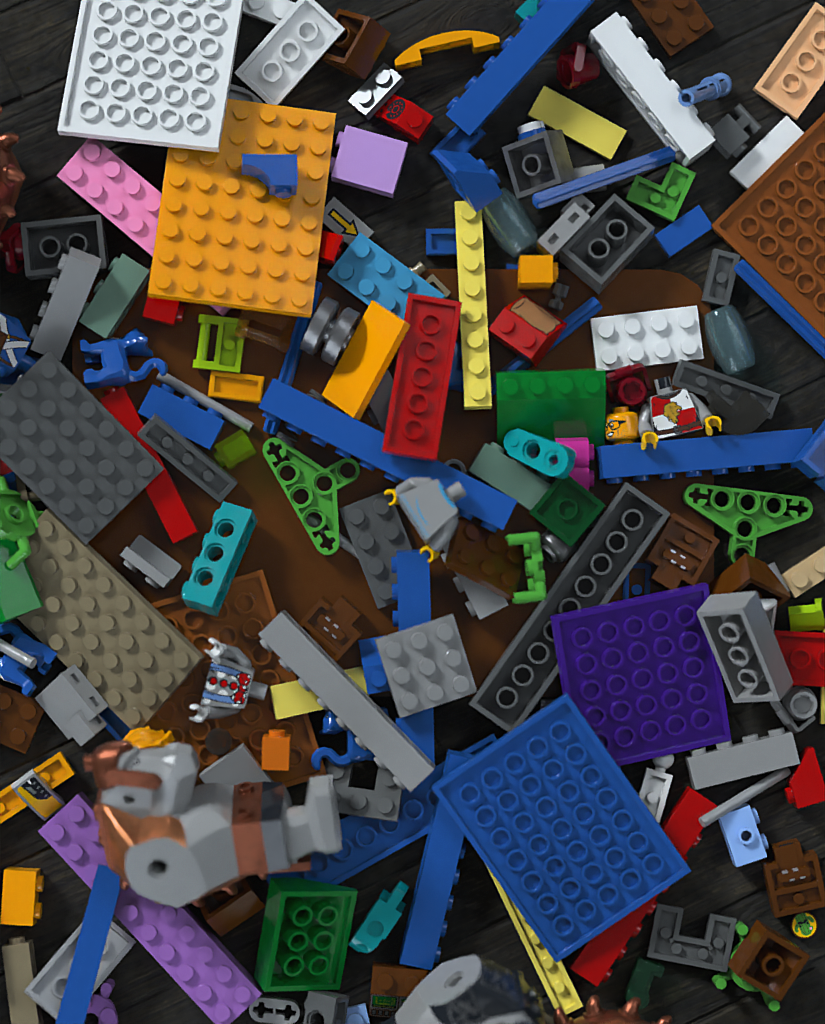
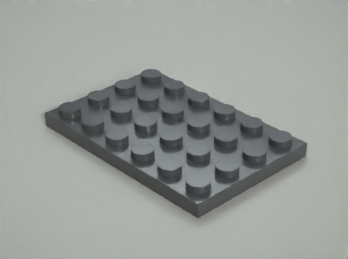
(71, 448)

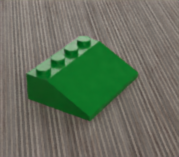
(552, 403)
(304, 935)

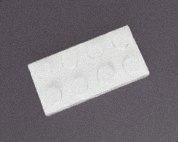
(290, 51)
(647, 338)

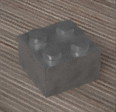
(538, 163)

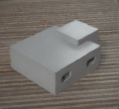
(572, 219)
(74, 705)

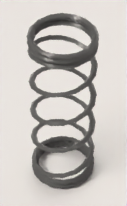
(313, 393)

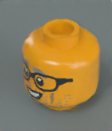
(621, 426)

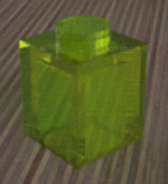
(234, 450)

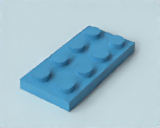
(377, 276)

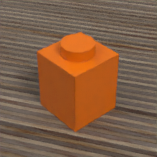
(276, 750)

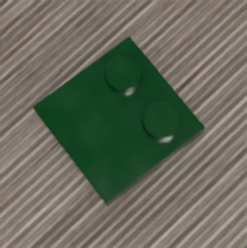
(567, 509)

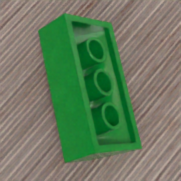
(17, 586)

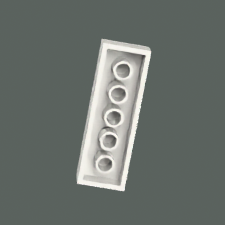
(650, 89)

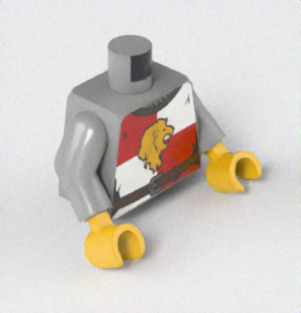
(673, 414)

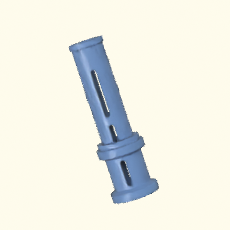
(708, 89)

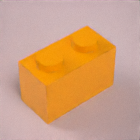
(536, 272)
(21, 896)

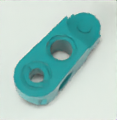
(524, 445)
(379, 919)

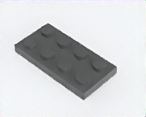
(376, 536)

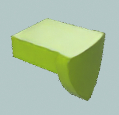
(807, 617)

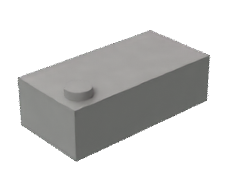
(745, 647)

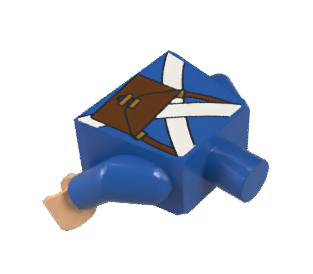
(13, 346)

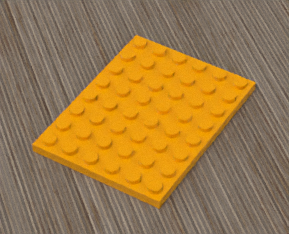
(223, 232)

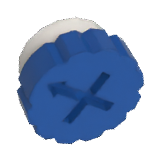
(530, 129)

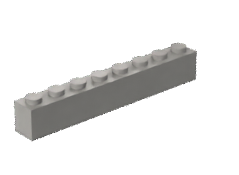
(347, 700)

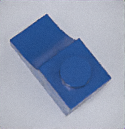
(274, 170)
(372, 666)

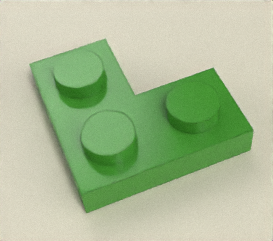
(664, 199)

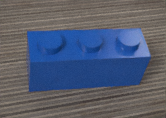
(184, 415)

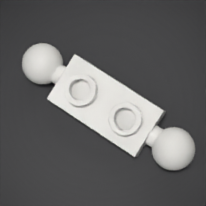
(656, 785)

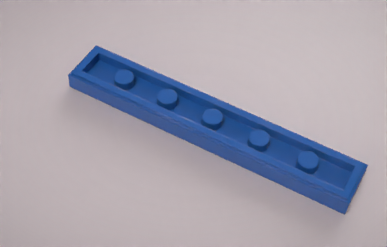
(89, 947)

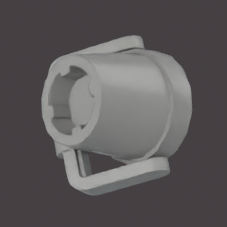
(797, 704)

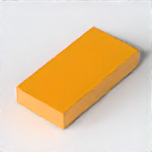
(236, 386)

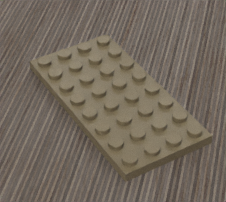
(104, 625)

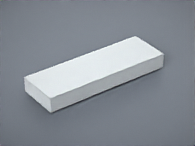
(766, 152)

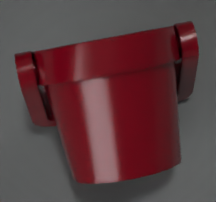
(576, 66)
(12, 248)
(628, 389)

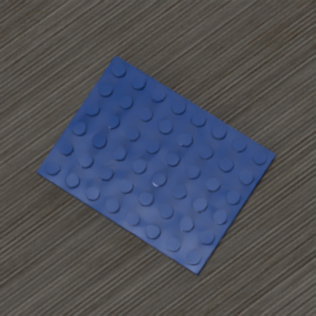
(561, 828)

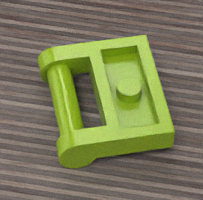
(228, 346)

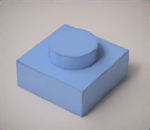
(357, 1014)

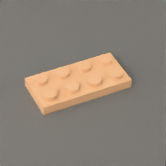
(798, 67)

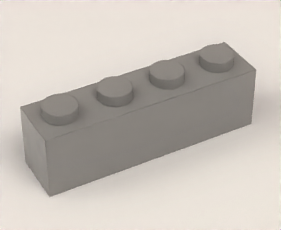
(66, 302)
(741, 759)

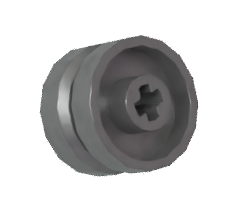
(333, 332)

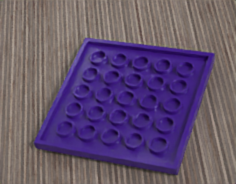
(643, 674)

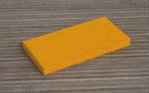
(365, 360)

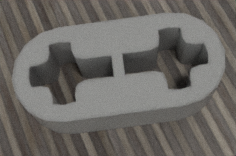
(275, 1003)

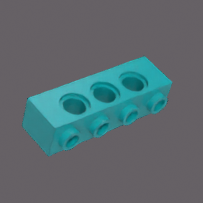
(211, 597)

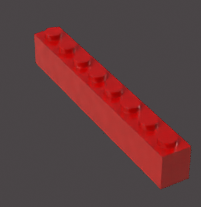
(598, 954)

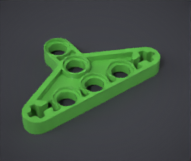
(306, 479)
(732, 514)

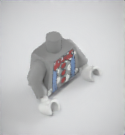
(227, 683)

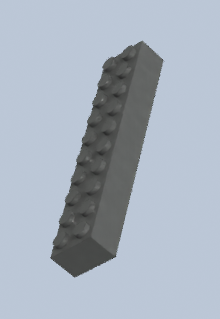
(584, 582)

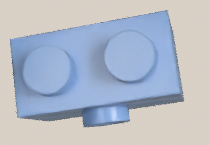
(742, 835)

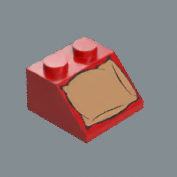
(527, 329)

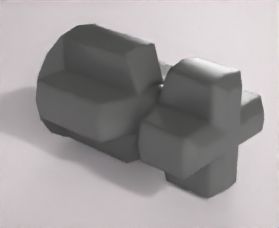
(560, 291)

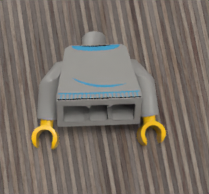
(429, 510)

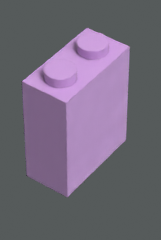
(368, 161)

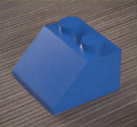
(469, 177)

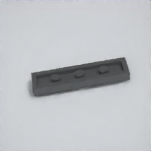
(702, 380)
(187, 457)

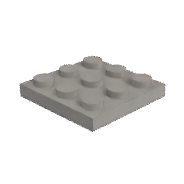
(425, 665)

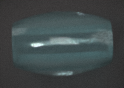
(510, 224)
(729, 340)

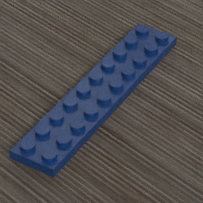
(371, 840)

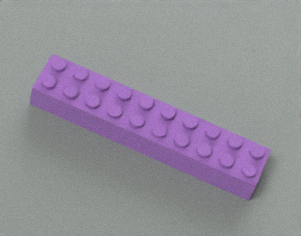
(168, 933)

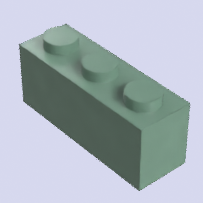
(114, 296)
(509, 475)

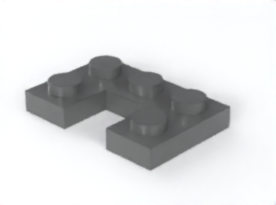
(378, 804)
(669, 945)

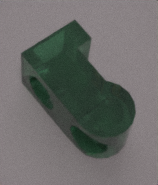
(641, 979)

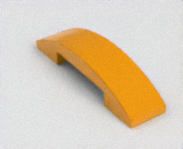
(479, 41)

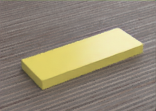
(577, 123)
(292, 699)

